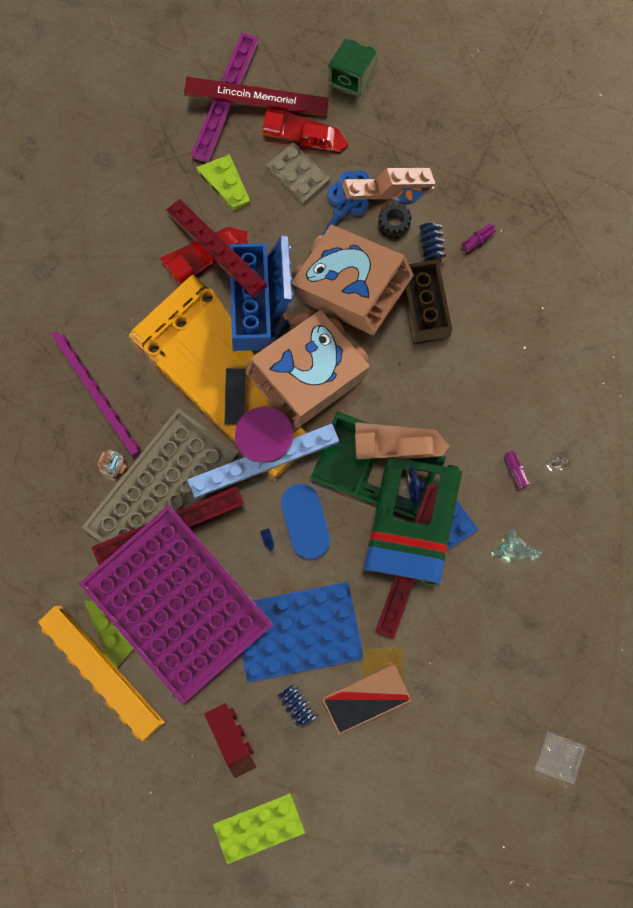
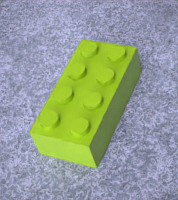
(258, 828)

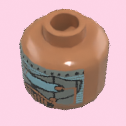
(111, 463)

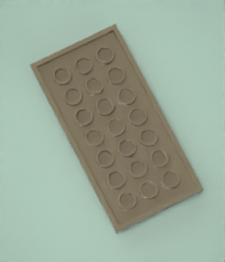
(160, 477)

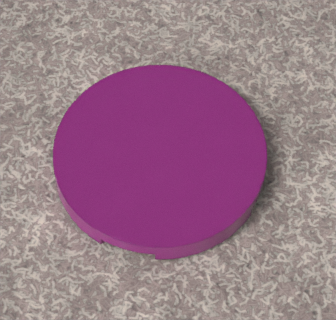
(264, 435)

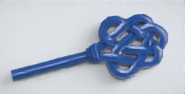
(350, 205)

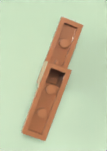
(388, 183)

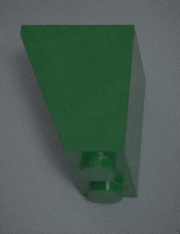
(352, 66)

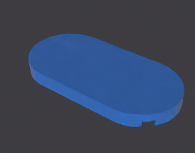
(305, 521)

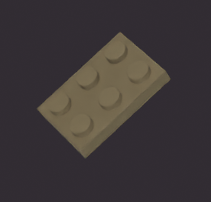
(298, 173)

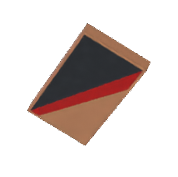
(366, 699)

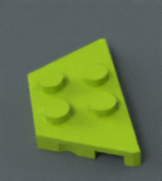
(112, 641)

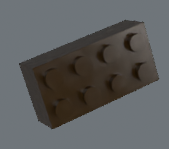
(427, 302)

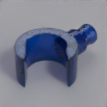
(267, 538)

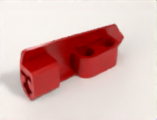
(306, 131)
(194, 259)

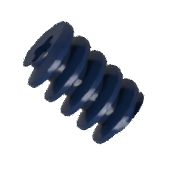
(432, 242)
(297, 706)

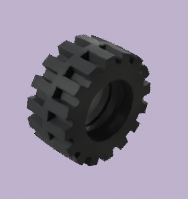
(394, 210)

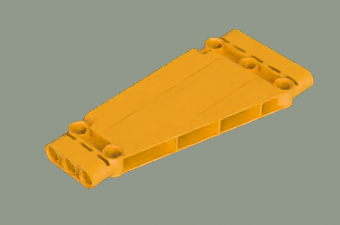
(199, 352)

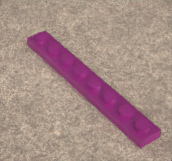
(219, 110)
(101, 400)

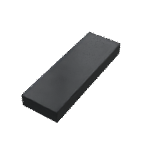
(234, 396)

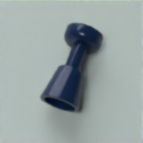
(278, 328)

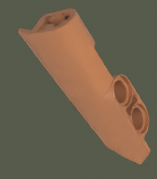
(397, 441)

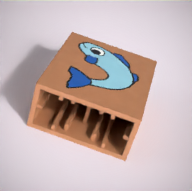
(351, 278)
(308, 368)

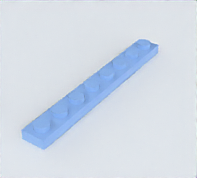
(244, 468)

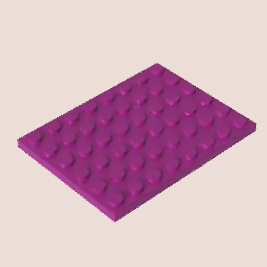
(175, 604)

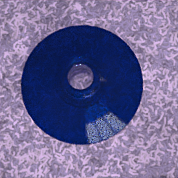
(415, 486)

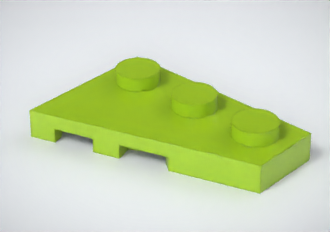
(226, 180)

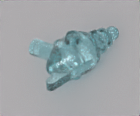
(515, 548)

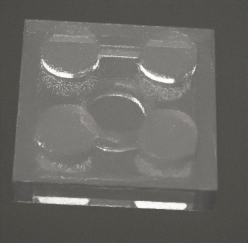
(560, 758)

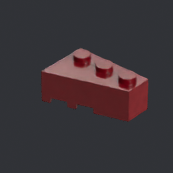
(230, 740)

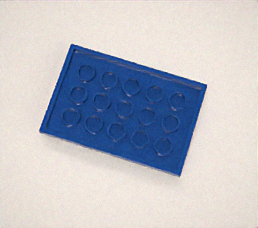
(307, 633)

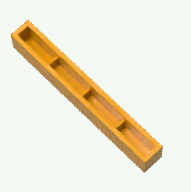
(101, 673)

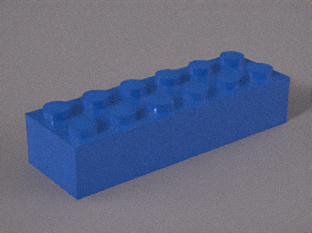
(248, 314)

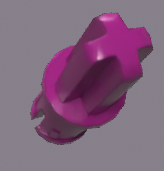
(478, 237)
(516, 469)

